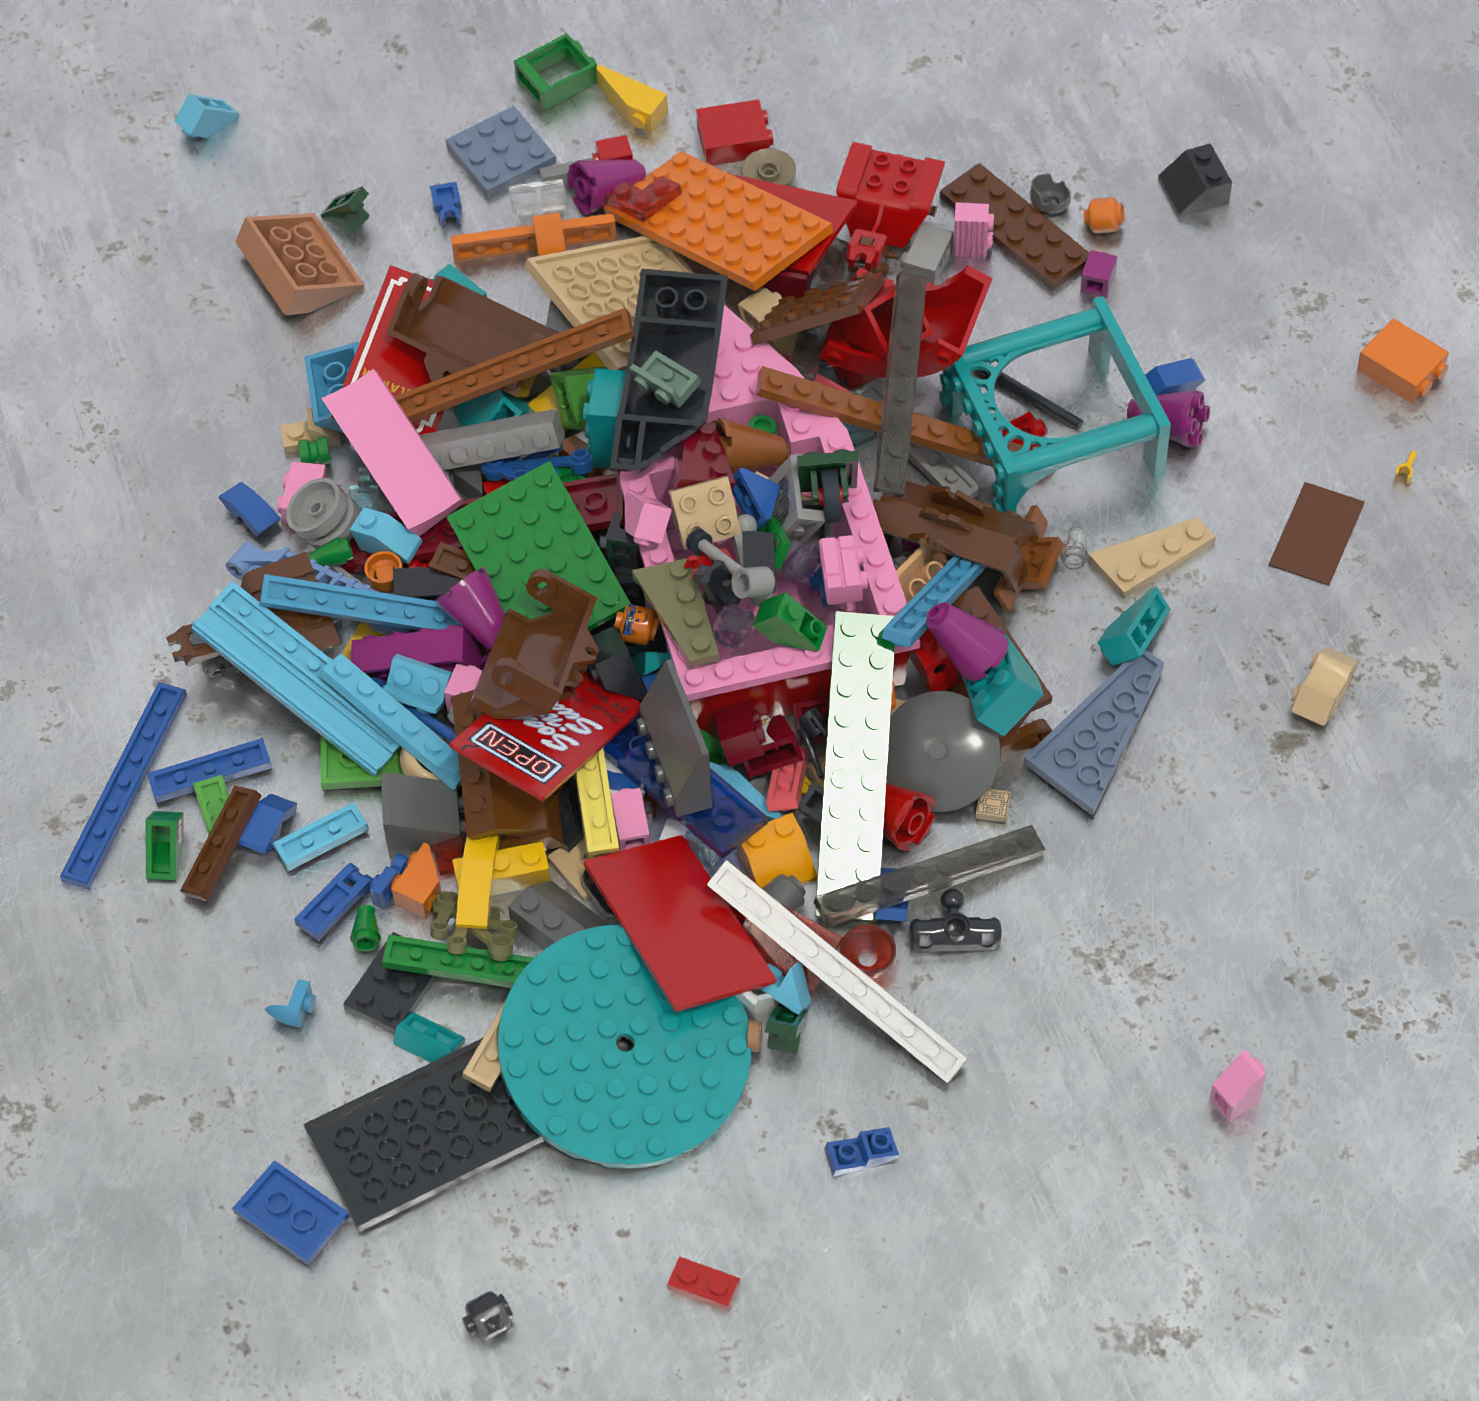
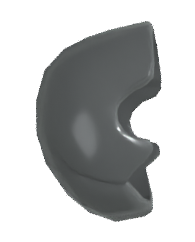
(1049, 195)

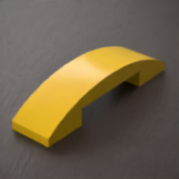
(476, 882)

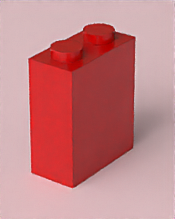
(733, 131)

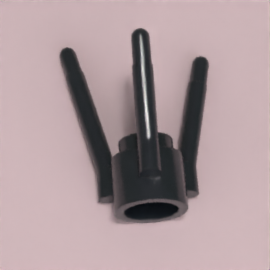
(813, 724)

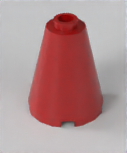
(906, 816)

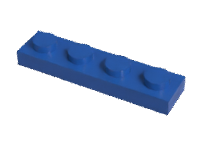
(230, 763)

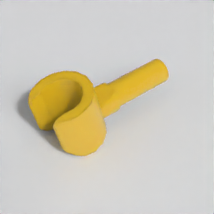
(1407, 467)

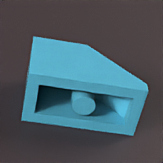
(204, 116)
(381, 532)

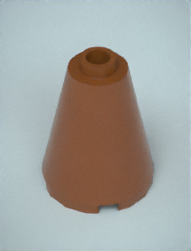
(750, 447)

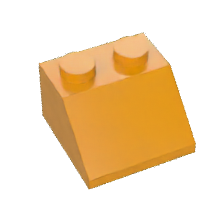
(777, 850)

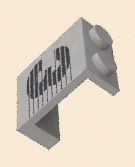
(795, 521)

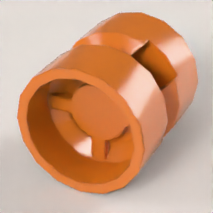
(380, 571)

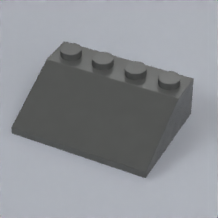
(675, 744)

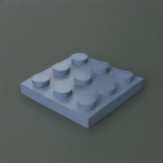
(500, 151)

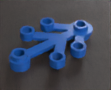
(580, 463)

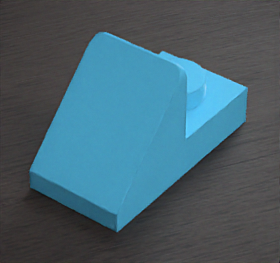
(791, 989)

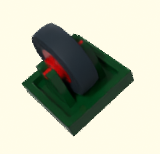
(828, 479)

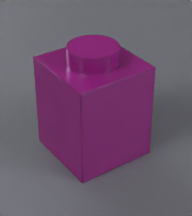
(1098, 273)

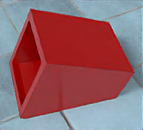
(873, 325)

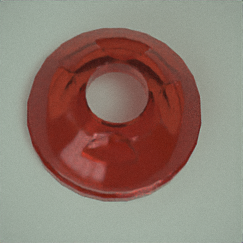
(870, 940)

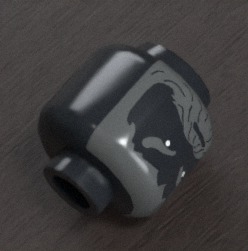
(487, 1315)

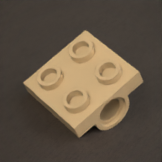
(705, 507)

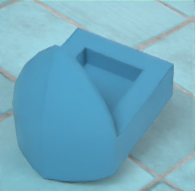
(300, 1004)

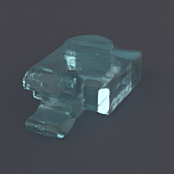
(365, 493)

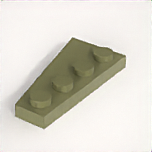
(680, 609)

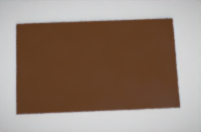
(1316, 533)

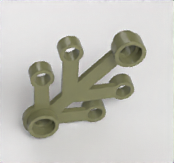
(499, 945)

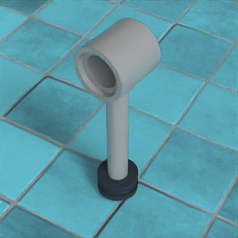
(747, 581)

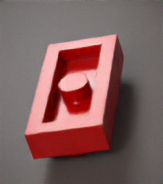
(703, 1283)

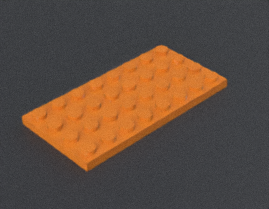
(727, 223)

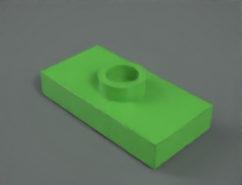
(211, 798)

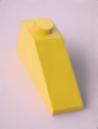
(636, 102)

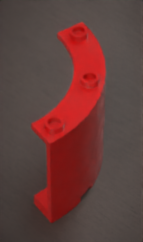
(950, 312)

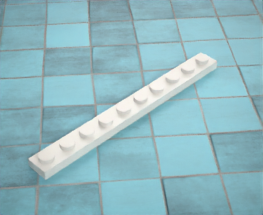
(838, 971)

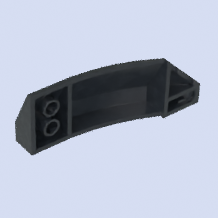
(683, 321)

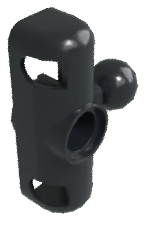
(969, 927)

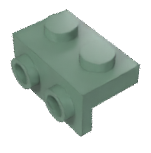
(665, 379)

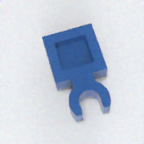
(446, 201)
(381, 884)

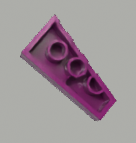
(434, 647)

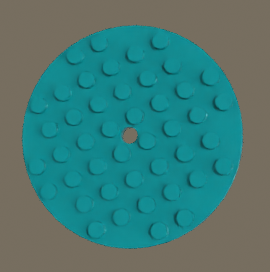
(608, 1102)

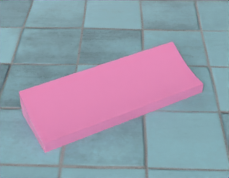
(394, 452)

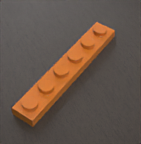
(521, 238)

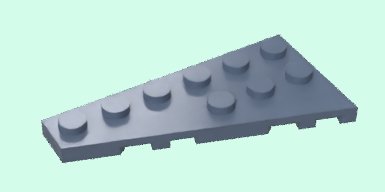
(1089, 742)

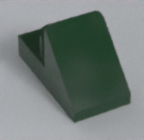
(347, 210)
(785, 1029)

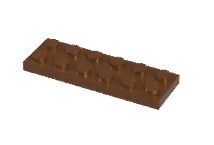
(1020, 227)

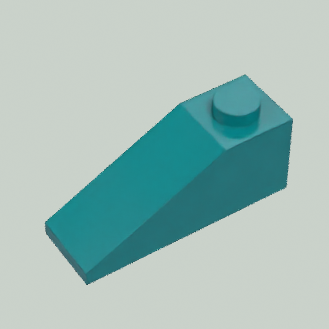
(1135, 628)

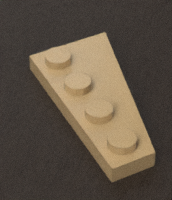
(1147, 557)

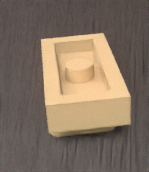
(306, 430)

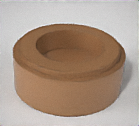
(754, 1035)

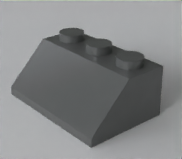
(550, 913)

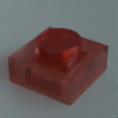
(445, 852)

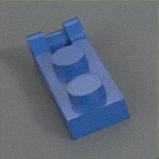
(333, 901)

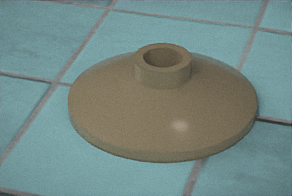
(770, 166)

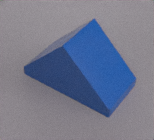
(755, 495)

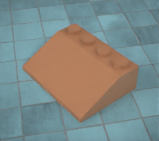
(297, 261)

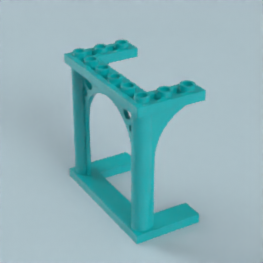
(1024, 468)

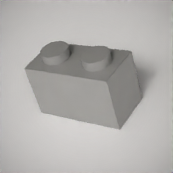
(928, 252)

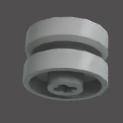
(321, 512)

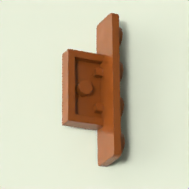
(1039, 559)

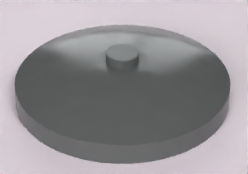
(942, 750)

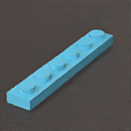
(393, 719)

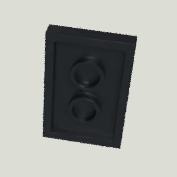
(387, 994)

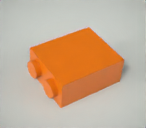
(1403, 361)

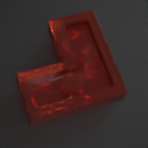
(645, 202)

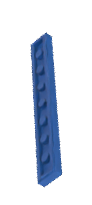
(123, 786)

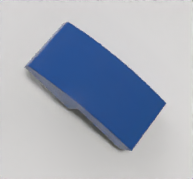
(250, 507)
(861, 1153)

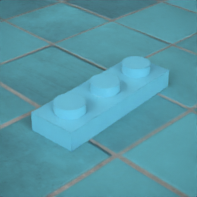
(320, 836)

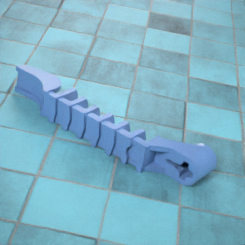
(251, 557)

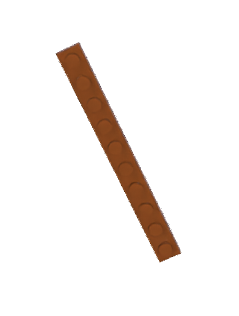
(517, 365)
(867, 414)

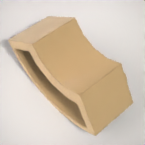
(753, 311)
(1324, 686)

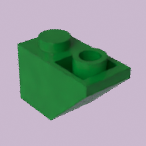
(789, 623)

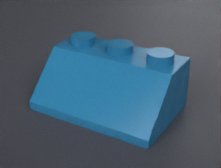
(326, 375)

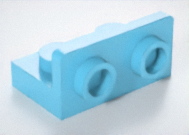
(417, 684)

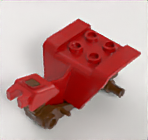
(892, 199)

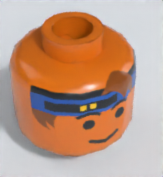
(636, 624)

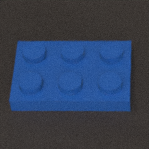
(291, 1212)

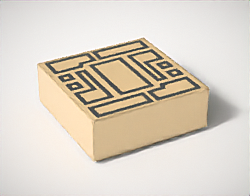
(993, 806)

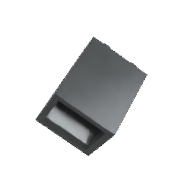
(419, 812)

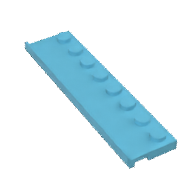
(290, 671)

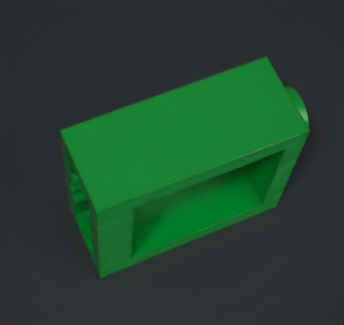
(532, 63)

